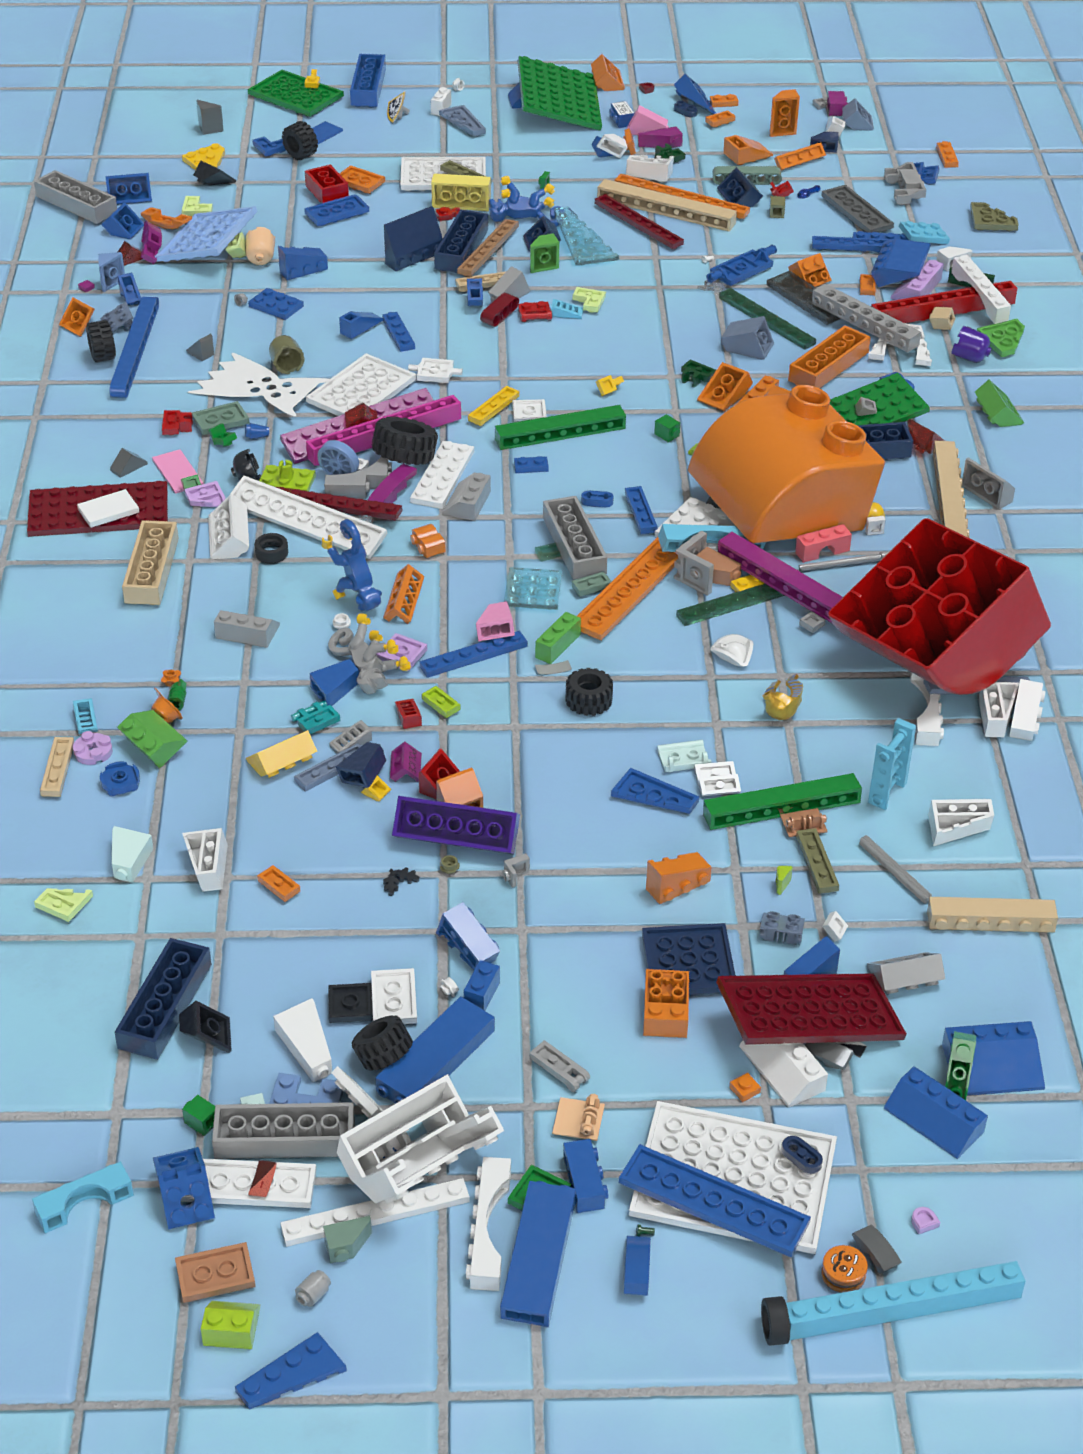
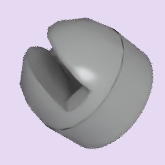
(238, 297)

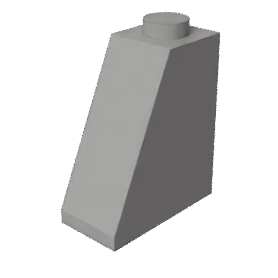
(511, 282)

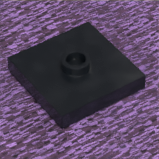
(350, 1002)

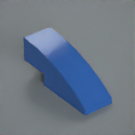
(637, 1265)

